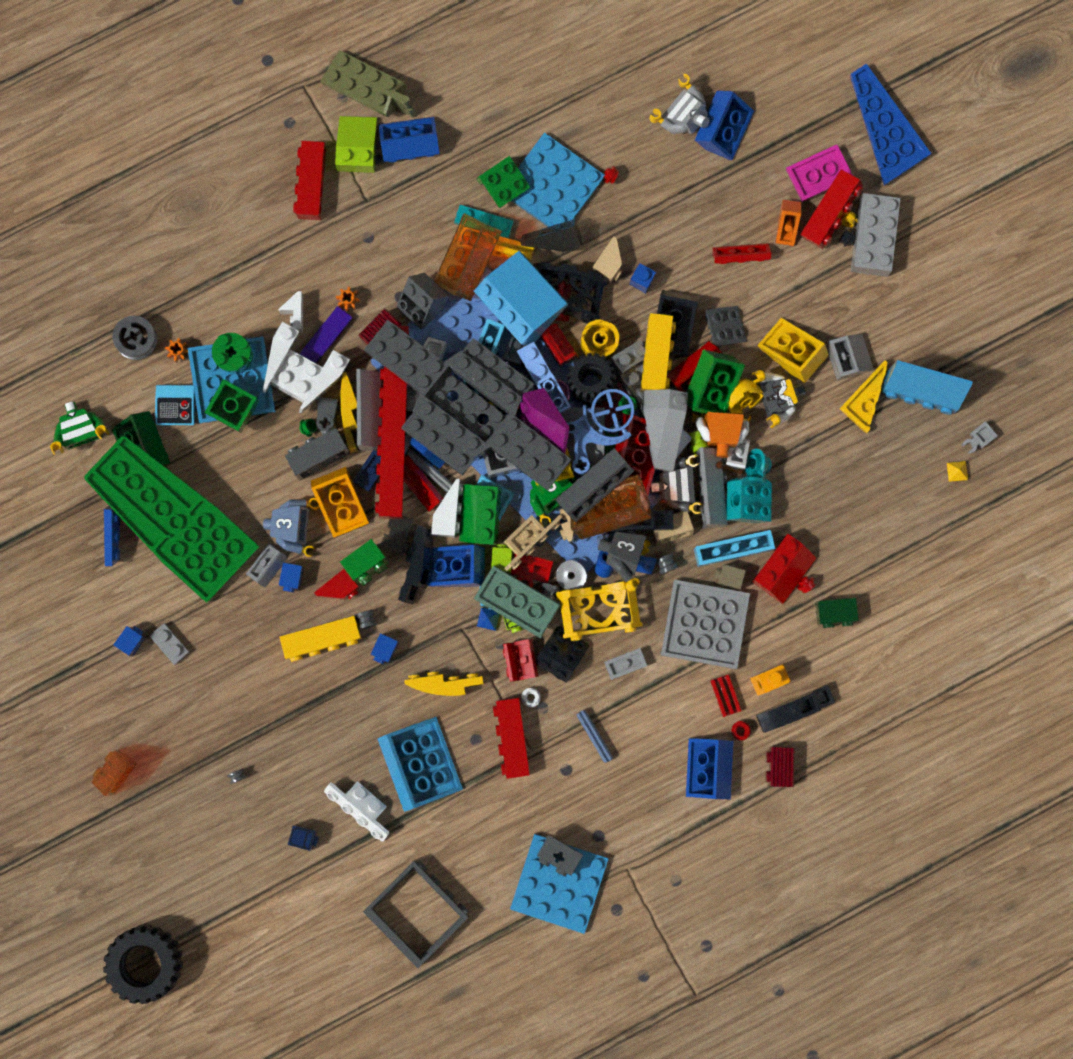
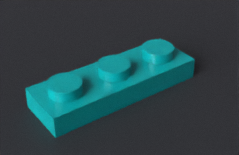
(500, 223)

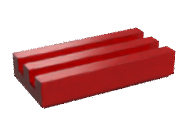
(732, 692)

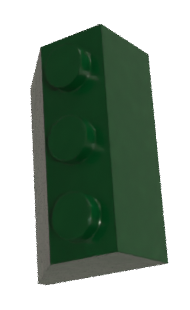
(143, 432)

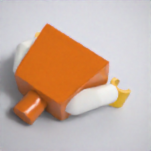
(722, 430)

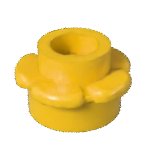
(849, 219)

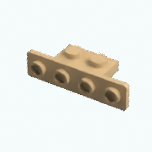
(527, 535)

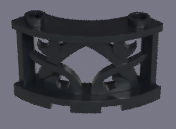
(589, 281)

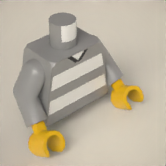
(685, 112)

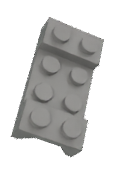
(629, 368)

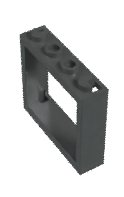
(395, 938)

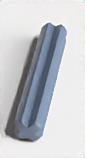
(594, 736)

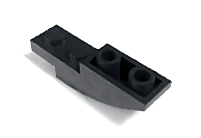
(659, 521)
(421, 559)
(795, 709)

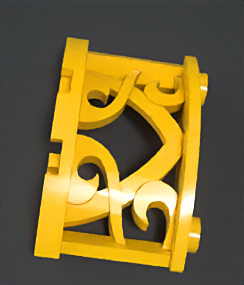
(575, 597)

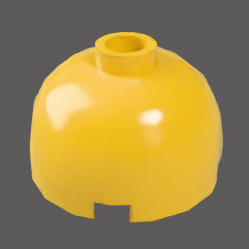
(744, 395)

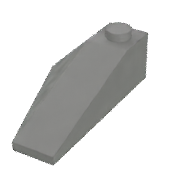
(664, 420)

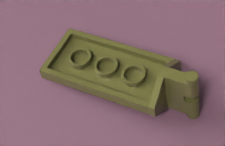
(367, 85)

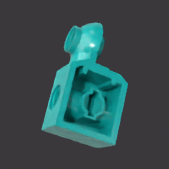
(751, 496)

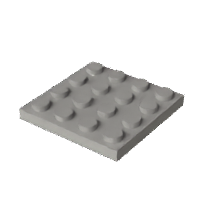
(705, 624)

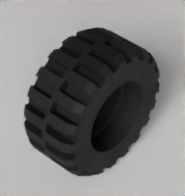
(117, 971)

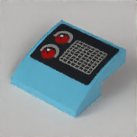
(174, 405)

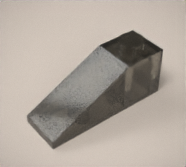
(556, 237)

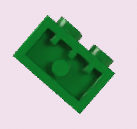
(503, 182)

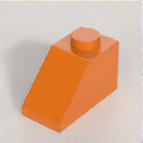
(788, 222)

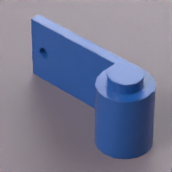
(604, 570)

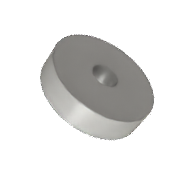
(577, 568)

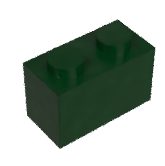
(836, 612)

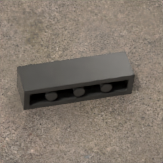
(594, 485)

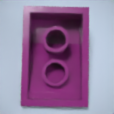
(544, 418)

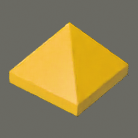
(957, 471)

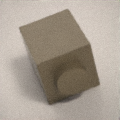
(730, 577)

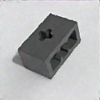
(570, 855)

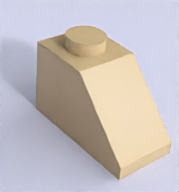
(609, 262)

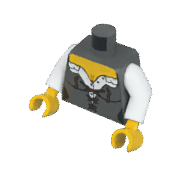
(778, 396)

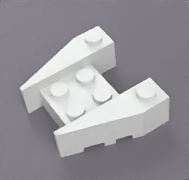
(297, 374)

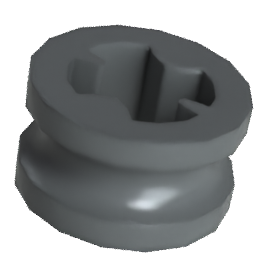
(236, 776)

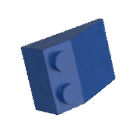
(458, 566)

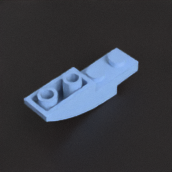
(542, 376)

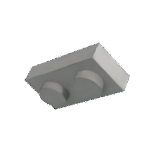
(169, 644)
(625, 664)

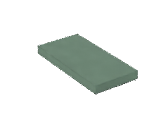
(517, 601)

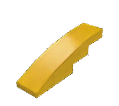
(348, 407)

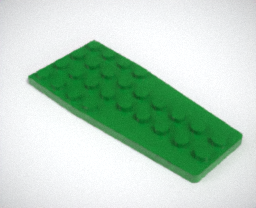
(171, 518)

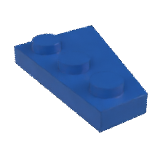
(111, 536)

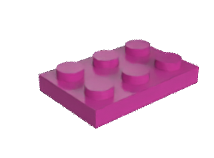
(817, 172)

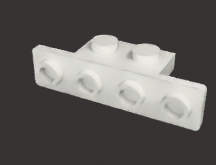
(360, 805)

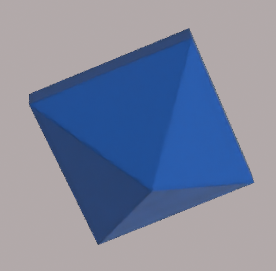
(488, 619)

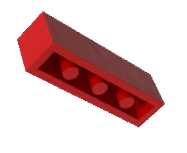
(311, 179)
(832, 209)
(512, 738)

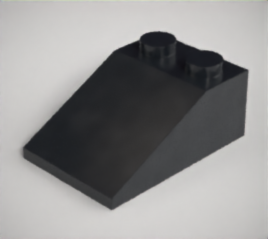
(683, 309)

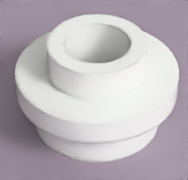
(535, 692)

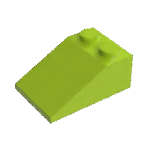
(356, 144)

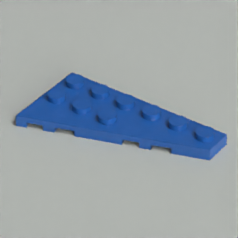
(890, 133)

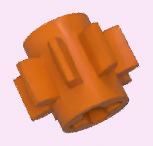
(349, 294)
(174, 346)

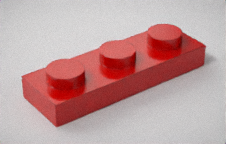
(741, 253)
(420, 485)

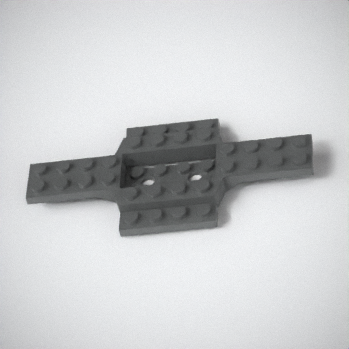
(447, 436)

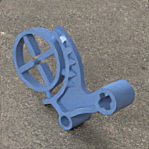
(586, 434)

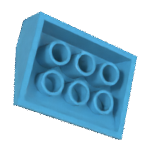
(521, 298)
(925, 387)
(420, 764)

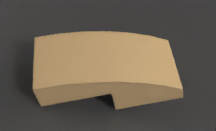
(566, 532)

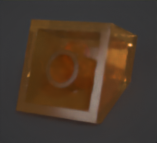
(113, 773)

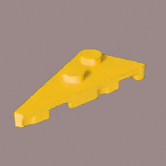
(862, 403)

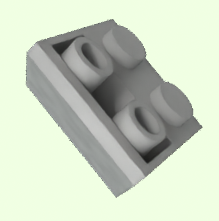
(849, 356)

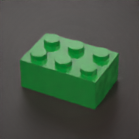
(714, 382)
(365, 563)

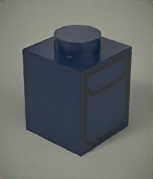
(303, 838)

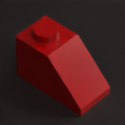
(339, 587)

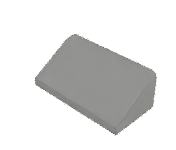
(266, 565)

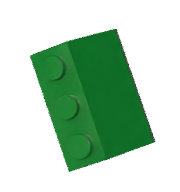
(480, 514)

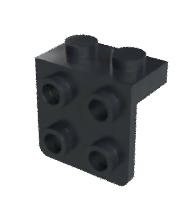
(561, 655)

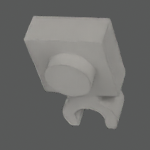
(981, 436)

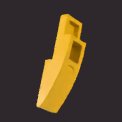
(435, 684)

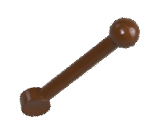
(719, 465)

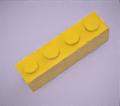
(657, 351)
(319, 638)

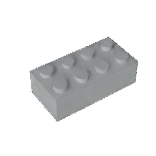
(875, 235)

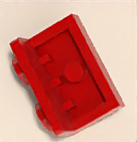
(520, 660)

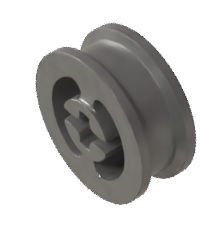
(141, 350)

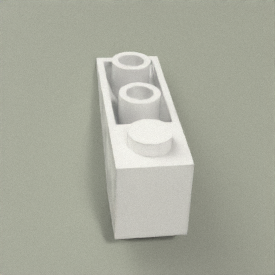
(445, 516)

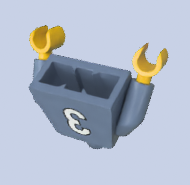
(290, 524)

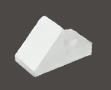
(295, 307)
(738, 456)

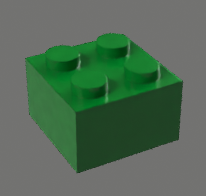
(232, 406)

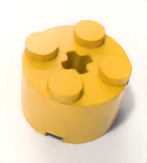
(602, 330)

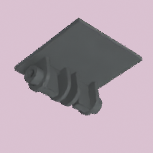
(725, 326)

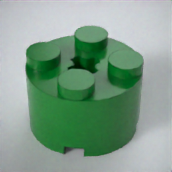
(236, 363)

